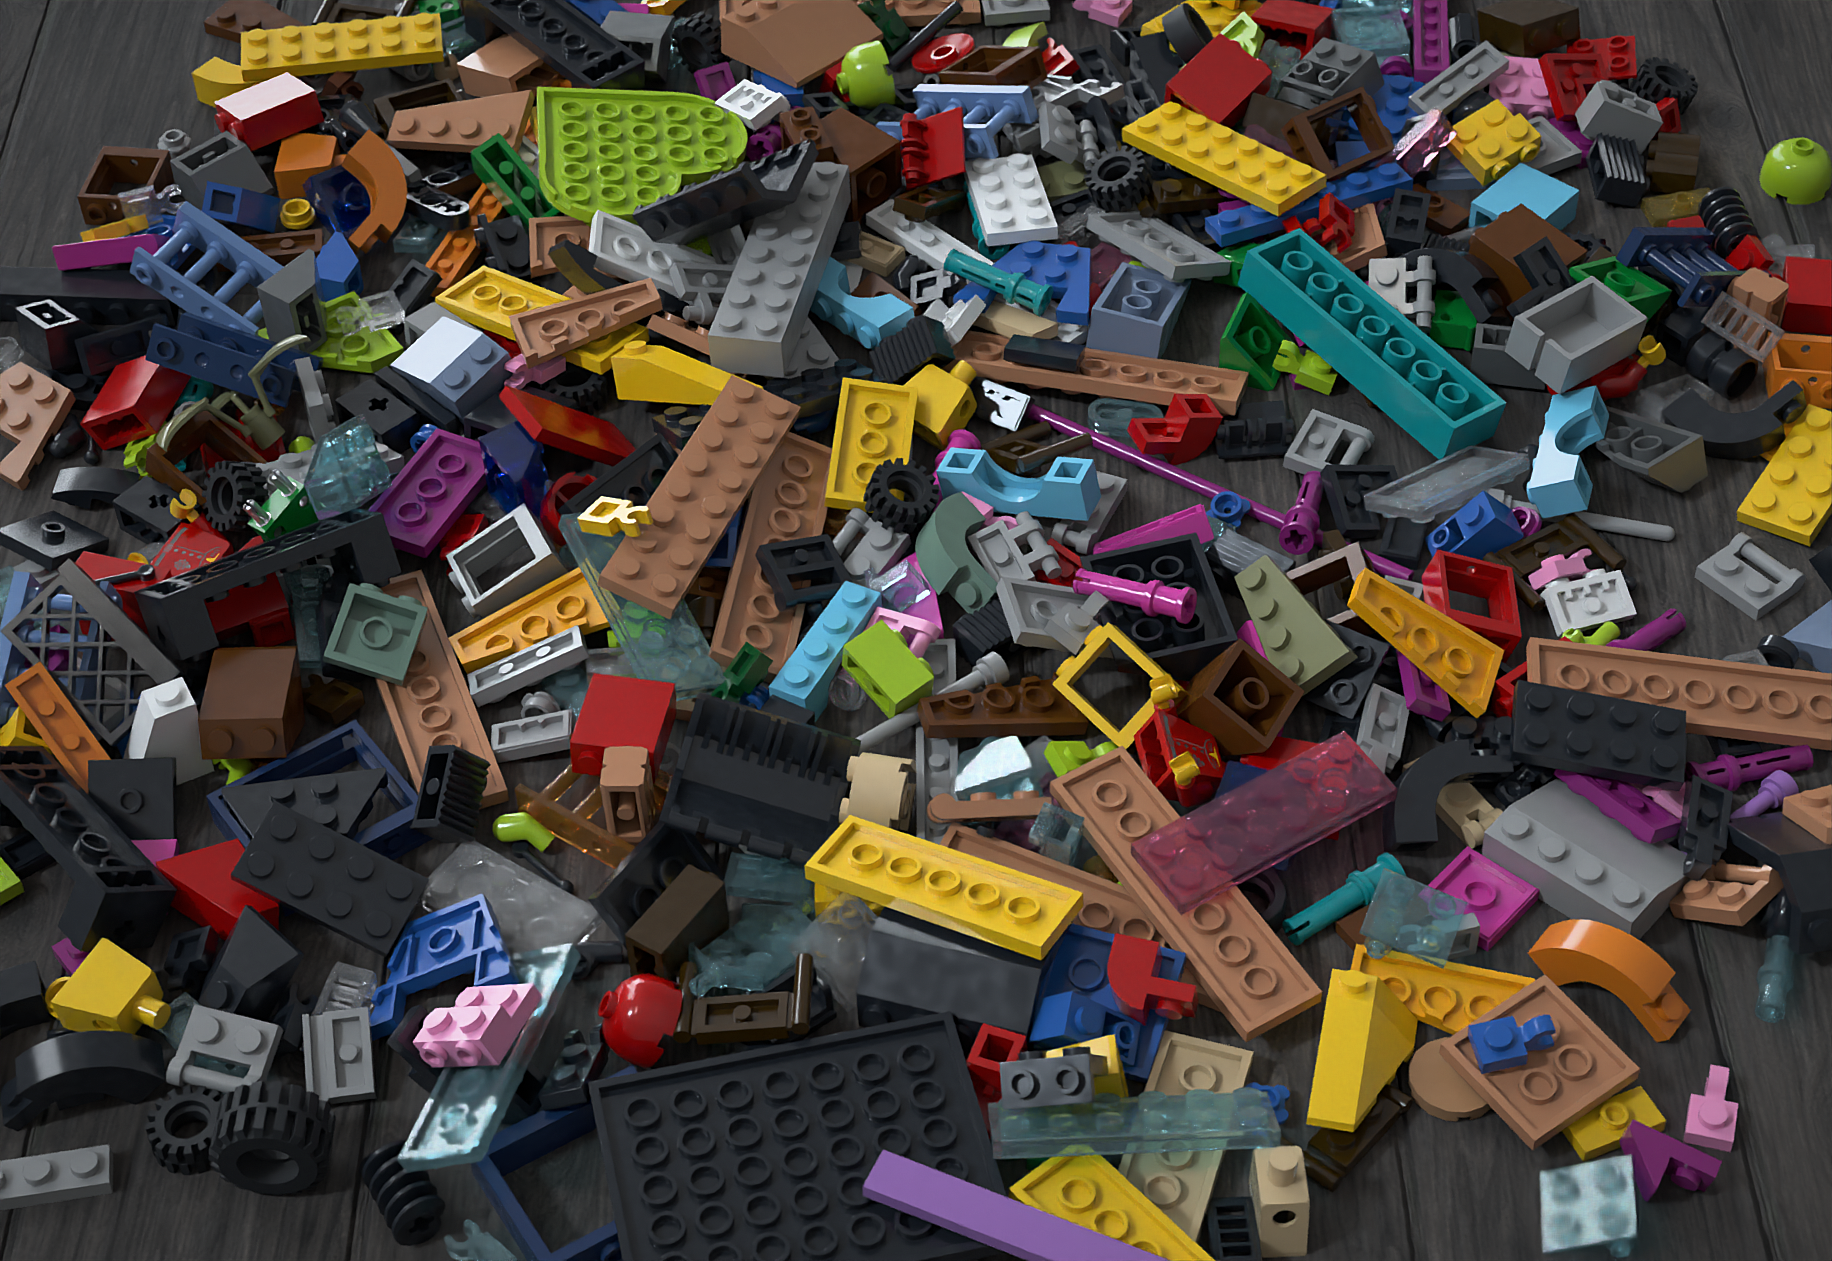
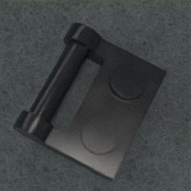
(802, 561)

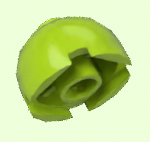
(866, 76)
(1797, 171)

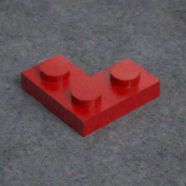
(1568, 79)

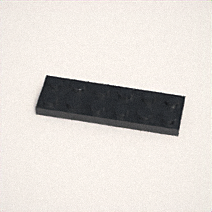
(813, 391)

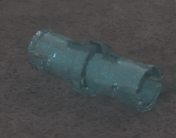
(1774, 979)

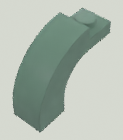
(946, 558)

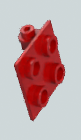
(1617, 54)
(932, 147)

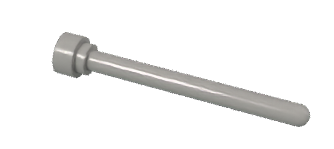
(1598, 521)
(988, 671)

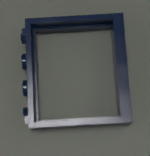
(323, 756)
(524, 1144)

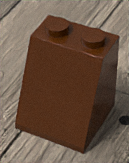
(871, 158)
(1511, 235)
(1240, 700)
(251, 703)

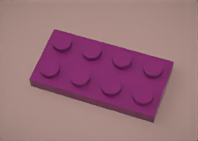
(432, 492)

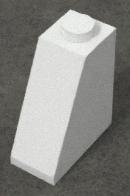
(169, 728)

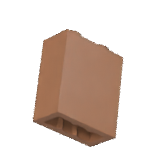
(504, 68)

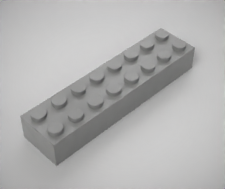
(779, 277)

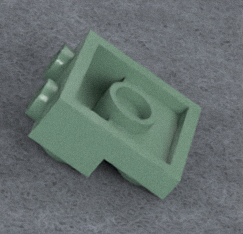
(376, 633)

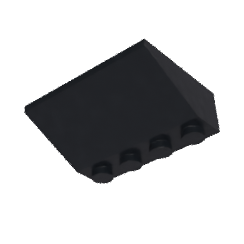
(1174, 646)

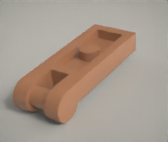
(986, 807)

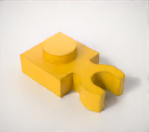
(116, 229)
(612, 515)

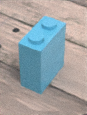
(1525, 185)

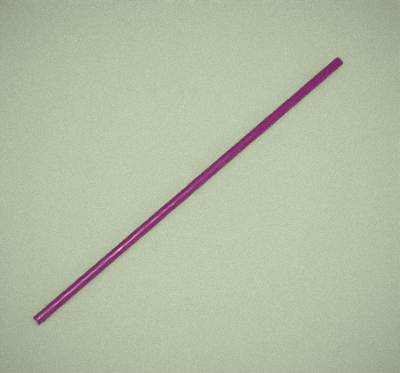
(1192, 481)

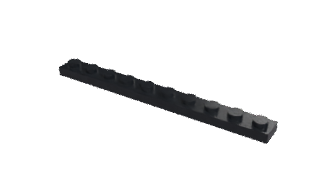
(1097, 65)

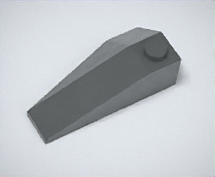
(1654, 450)

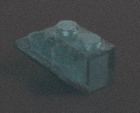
(346, 469)

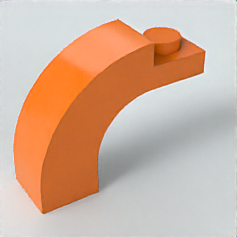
(386, 184)
(1616, 962)

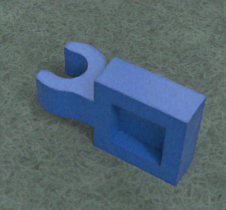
(1503, 1045)

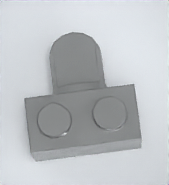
(1618, 113)

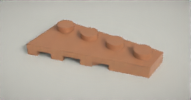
(463, 124)

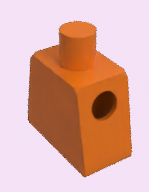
(302, 157)

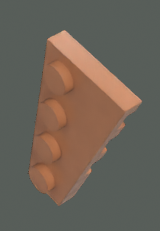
(550, 231)
(574, 322)

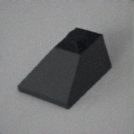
(250, 968)

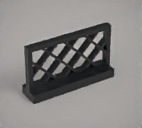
(112, 621)

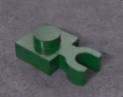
(888, 21)
(743, 674)

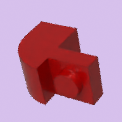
(1182, 433)
(1135, 982)
(991, 1048)

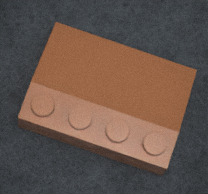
(795, 36)

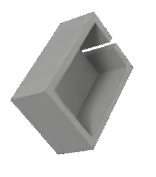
(1575, 334)

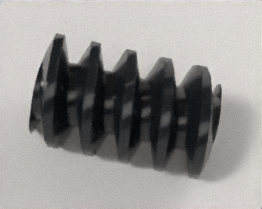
(1726, 218)
(402, 1197)

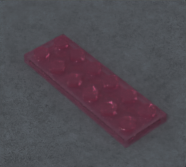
(1262, 822)

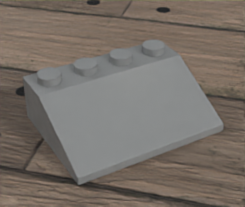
(1585, 860)

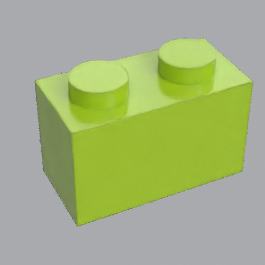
(887, 669)

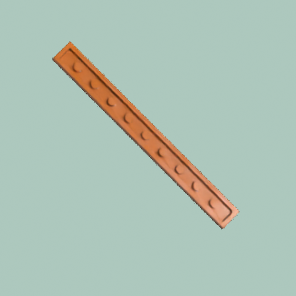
(459, 248)

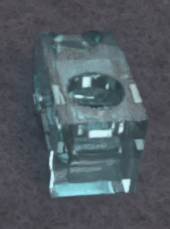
(1058, 833)

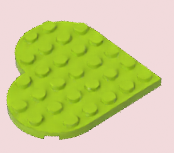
(629, 147)

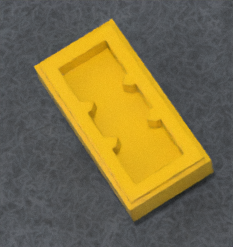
(1604, 1125)

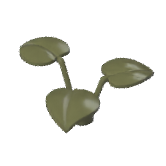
(257, 422)

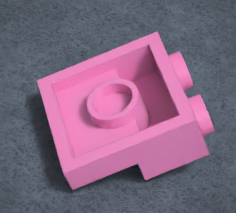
(1523, 89)
(477, 1027)

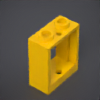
(1074, 667)

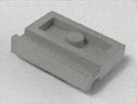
(339, 1055)

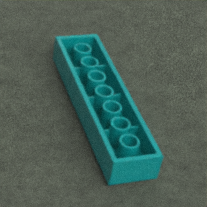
(1371, 344)

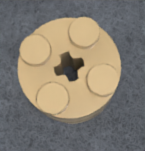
(880, 790)

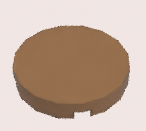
(1440, 1087)

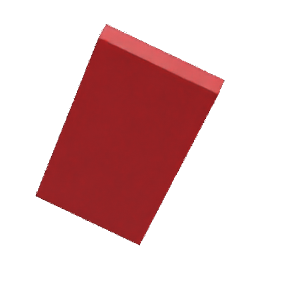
(567, 427)

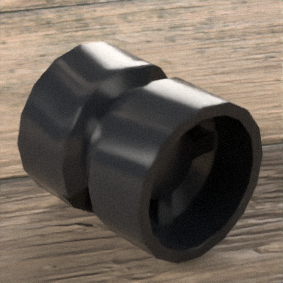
(1723, 366)

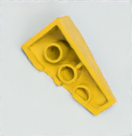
(666, 376)
(1359, 1049)

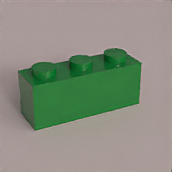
(511, 181)

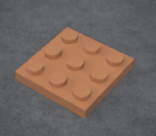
(1556, 1082)

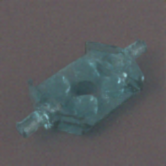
(753, 949)

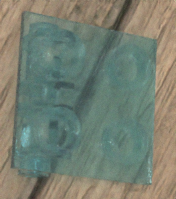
(1411, 919)
(1589, 1206)

